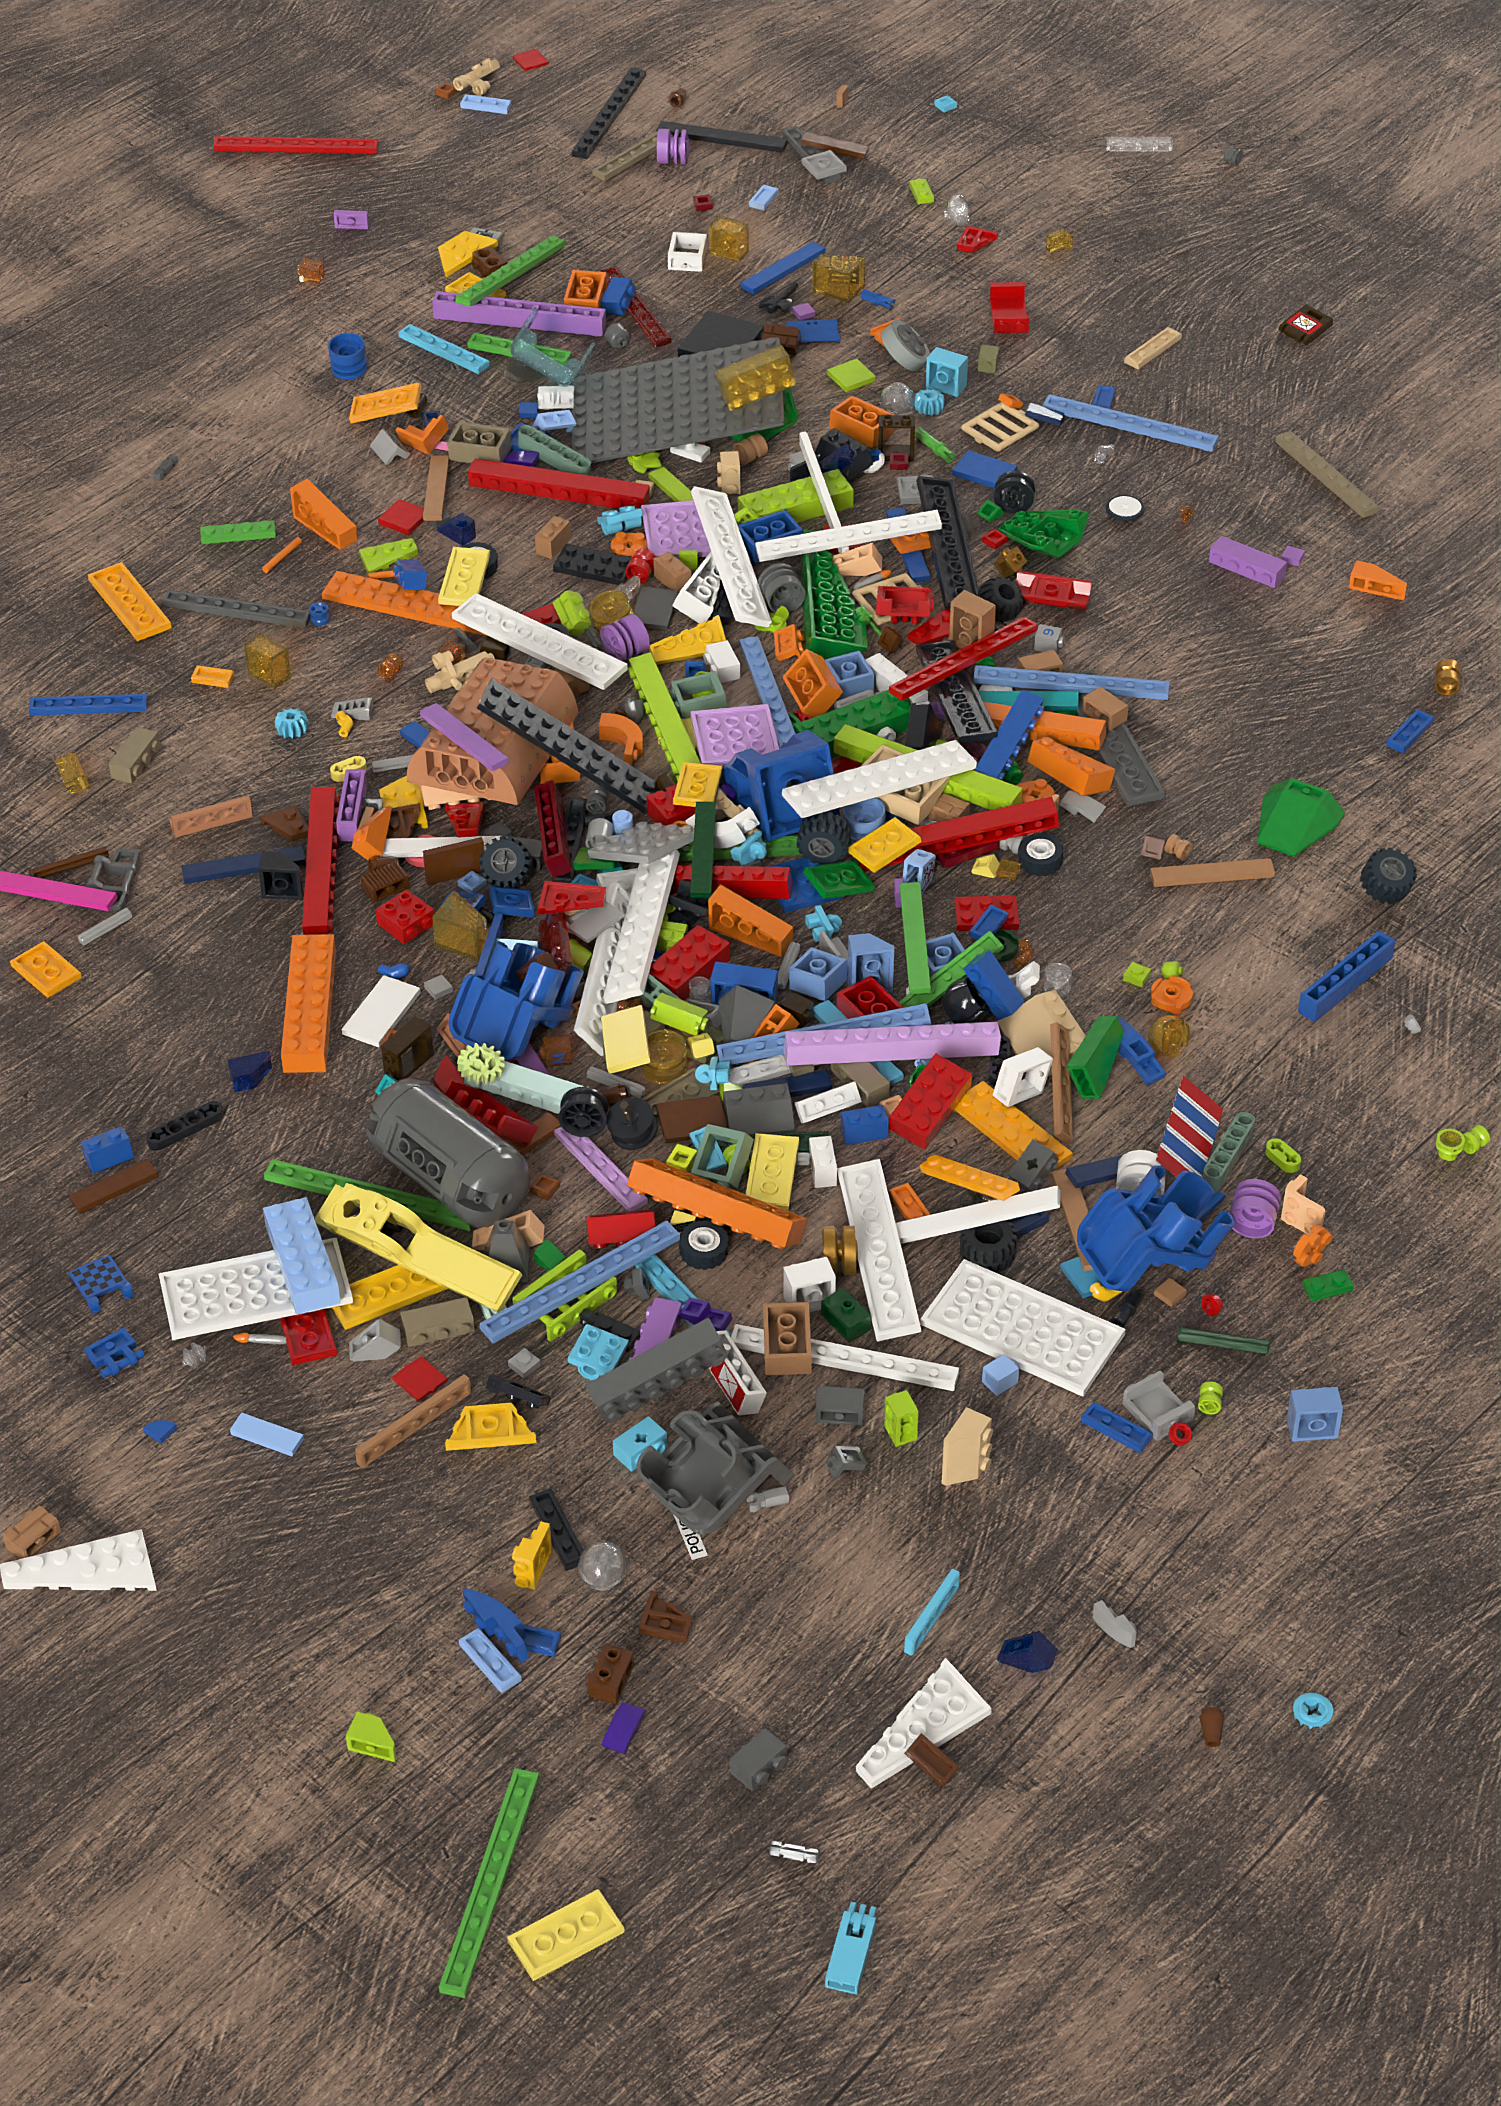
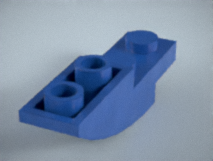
(1139, 1054)
(497, 1620)

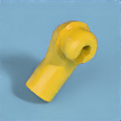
(345, 722)
(1102, 1293)

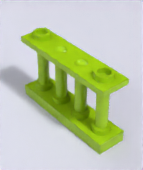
(570, 1315)

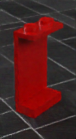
(1008, 307)

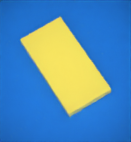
(463, 575)
(625, 1039)
(773, 1169)
(565, 1934)

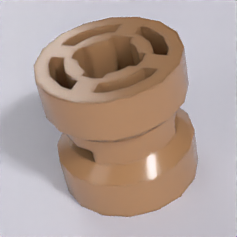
(1178, 847)

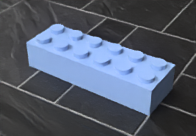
(301, 1255)

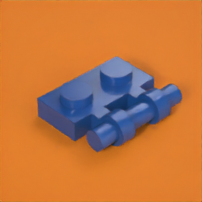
(111, 1347)

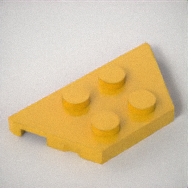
(458, 251)
(402, 794)
(489, 1427)

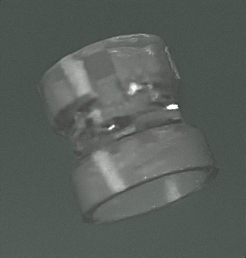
(699, 989)

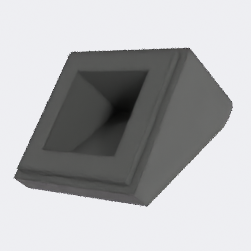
(462, 638)

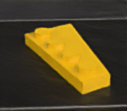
(688, 643)

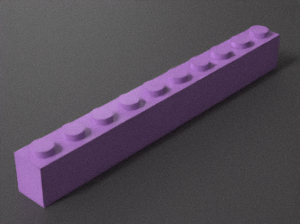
(515, 313)

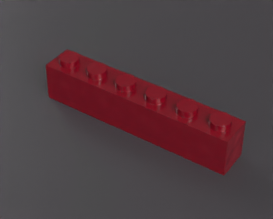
(552, 828)

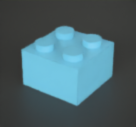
(946, 372)

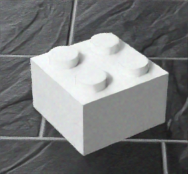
(809, 1282)

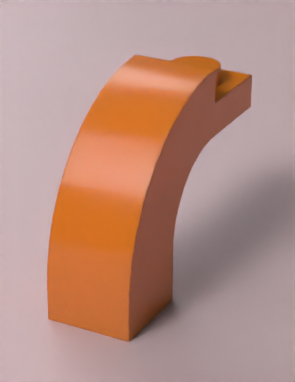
(623, 731)

